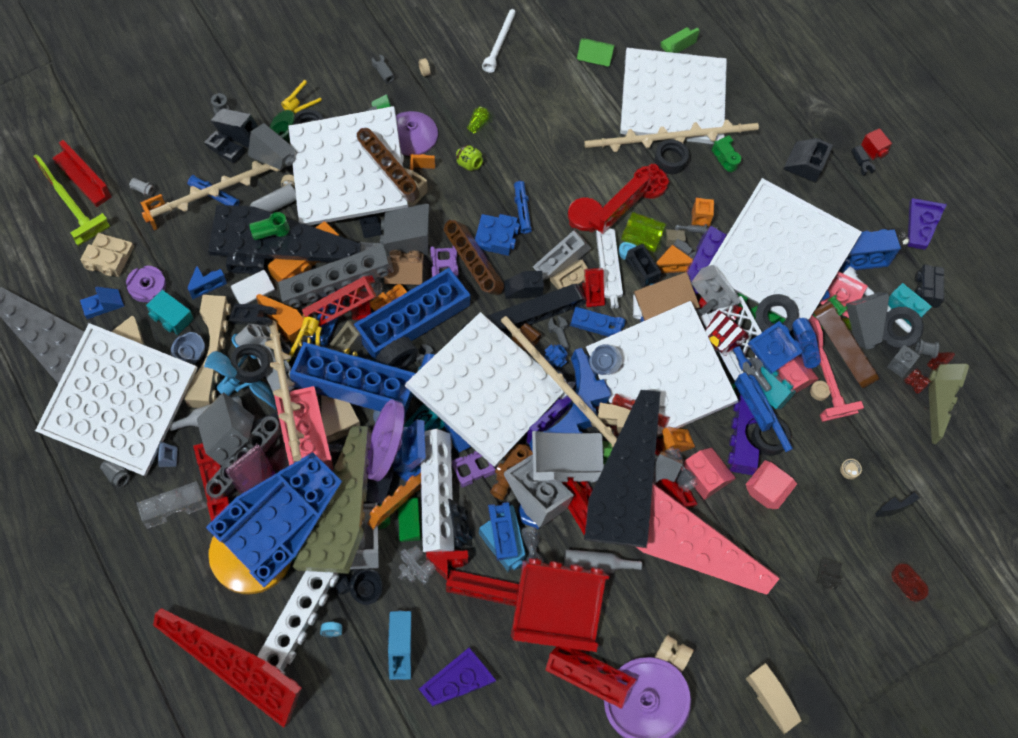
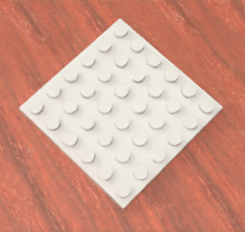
(672, 93)
(335, 173)
(784, 249)
(672, 358)
(485, 388)
(116, 399)

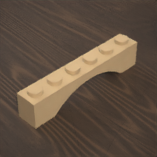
(202, 387)

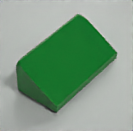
(409, 521)

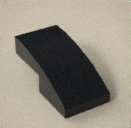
(224, 147)
(894, 506)

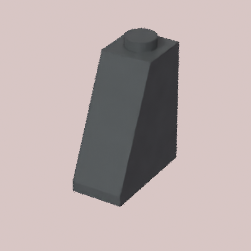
(270, 148)
(868, 319)

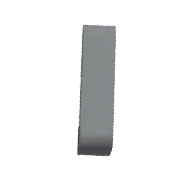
(258, 335)

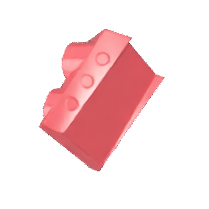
(770, 485)

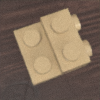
(107, 255)

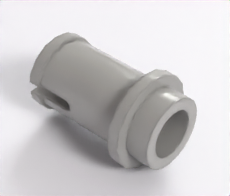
(143, 187)

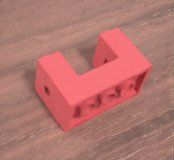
(308, 422)

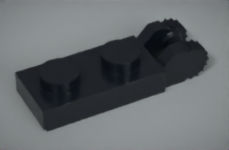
(251, 314)

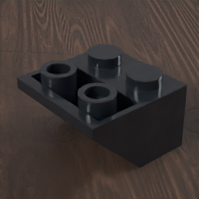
(808, 158)

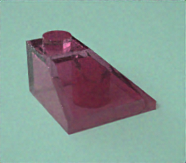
(250, 470)

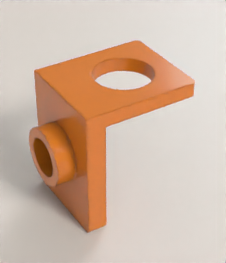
(422, 161)
(146, 207)

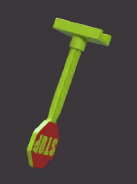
(88, 228)

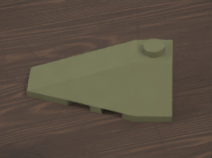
(942, 389)

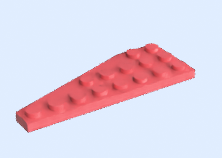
(692, 543)

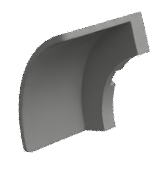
(567, 456)

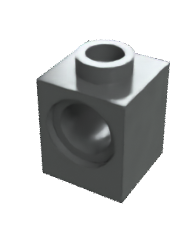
(903, 361)

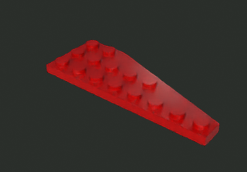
(243, 671)

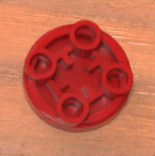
(657, 183)
(581, 212)

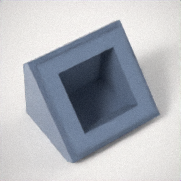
(167, 455)

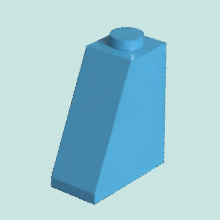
(486, 534)
(399, 645)

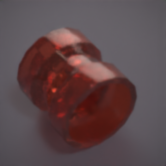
(917, 381)

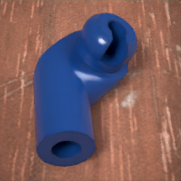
(525, 519)

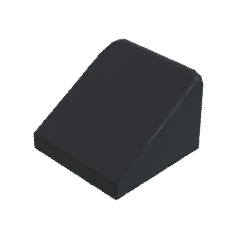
(370, 226)

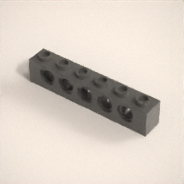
(326, 275)

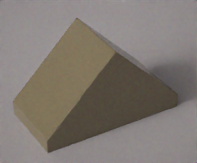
(347, 338)

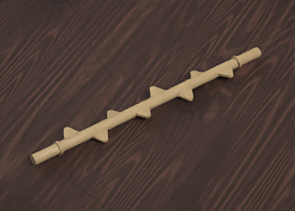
(662, 134)
(213, 190)
(558, 378)
(283, 392)

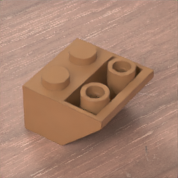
(407, 268)

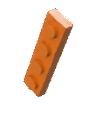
(393, 502)

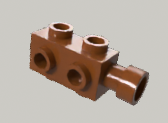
(500, 489)

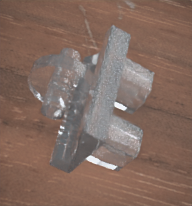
(422, 572)

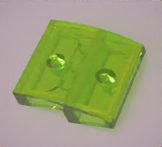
(643, 231)

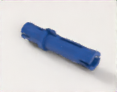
(223, 197)
(525, 225)

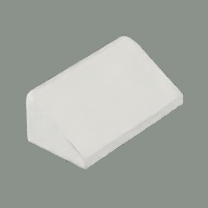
(247, 289)

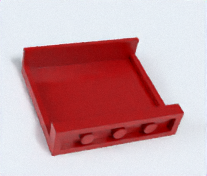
(558, 605)

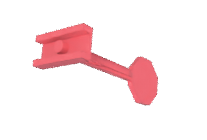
(840, 408)

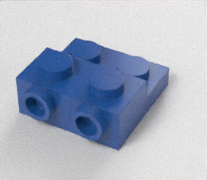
(497, 233)
(775, 347)
(412, 448)

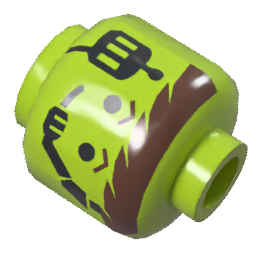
(469, 158)

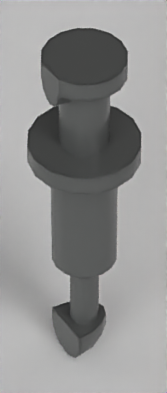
(693, 228)

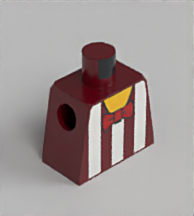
(725, 334)

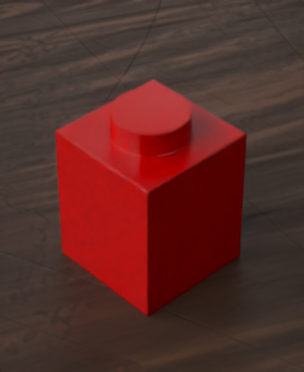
(876, 144)

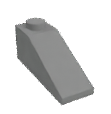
(562, 255)

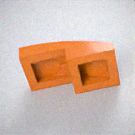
(384, 299)

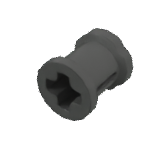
(219, 101)
(927, 348)

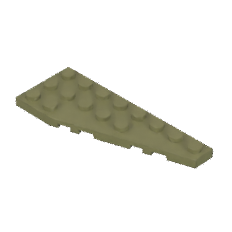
(339, 529)

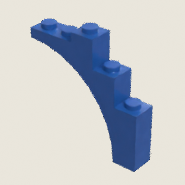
(589, 390)

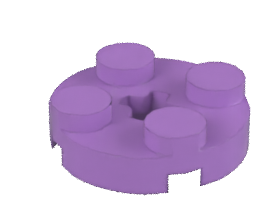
(138, 276)

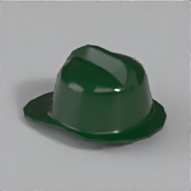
(281, 124)

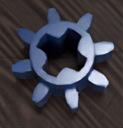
(556, 355)

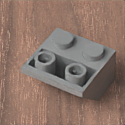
(713, 285)

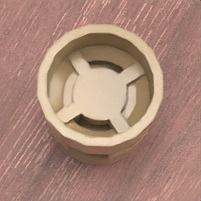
(674, 654)

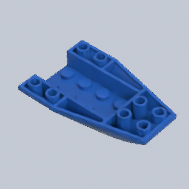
(276, 517)

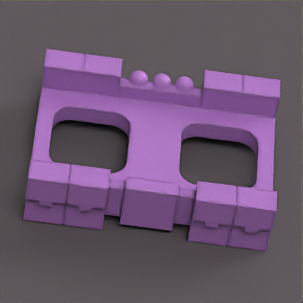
(450, 263)
(475, 472)

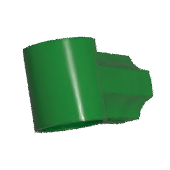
(270, 226)

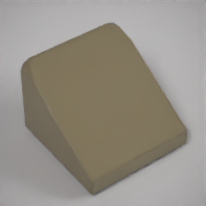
(673, 235)

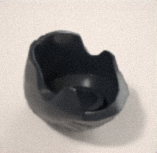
(366, 586)

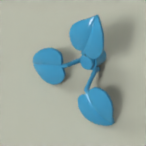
(222, 364)

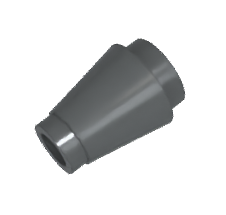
(115, 474)

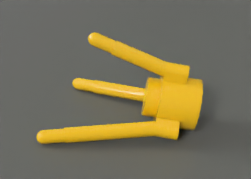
(291, 103)
(308, 328)

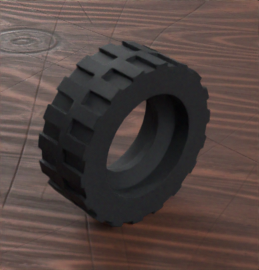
(773, 300)
(916, 324)
(398, 353)

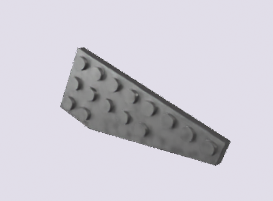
(43, 334)

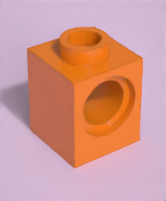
(702, 211)

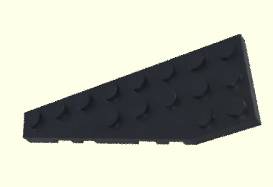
(233, 238)
(623, 493)

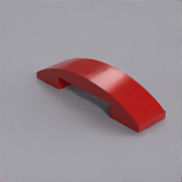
(208, 468)

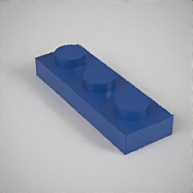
(754, 401)

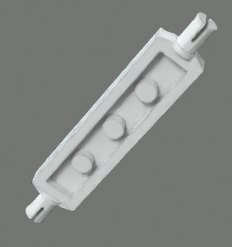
(609, 262)

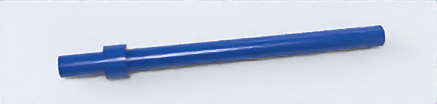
(776, 425)

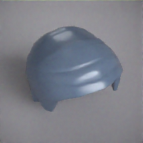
(188, 348)
(605, 359)

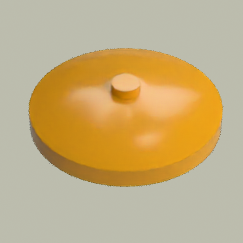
(234, 573)

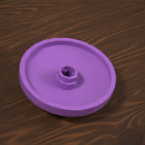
(385, 440)
(656, 703)

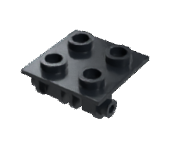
(460, 519)

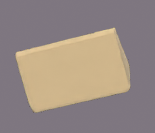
(570, 275)

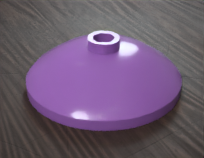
(420, 137)

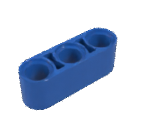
(807, 339)

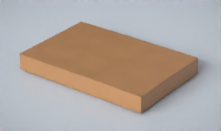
(665, 296)

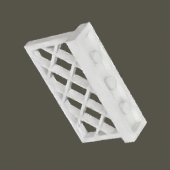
(731, 359)

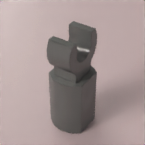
(383, 69)

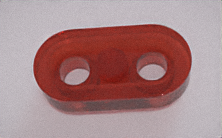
(910, 582)

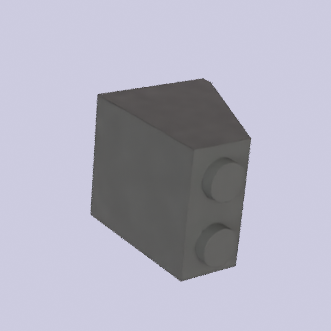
(406, 229)
(224, 428)

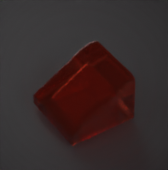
(942, 358)

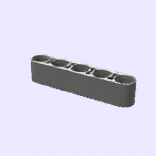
(260, 431)

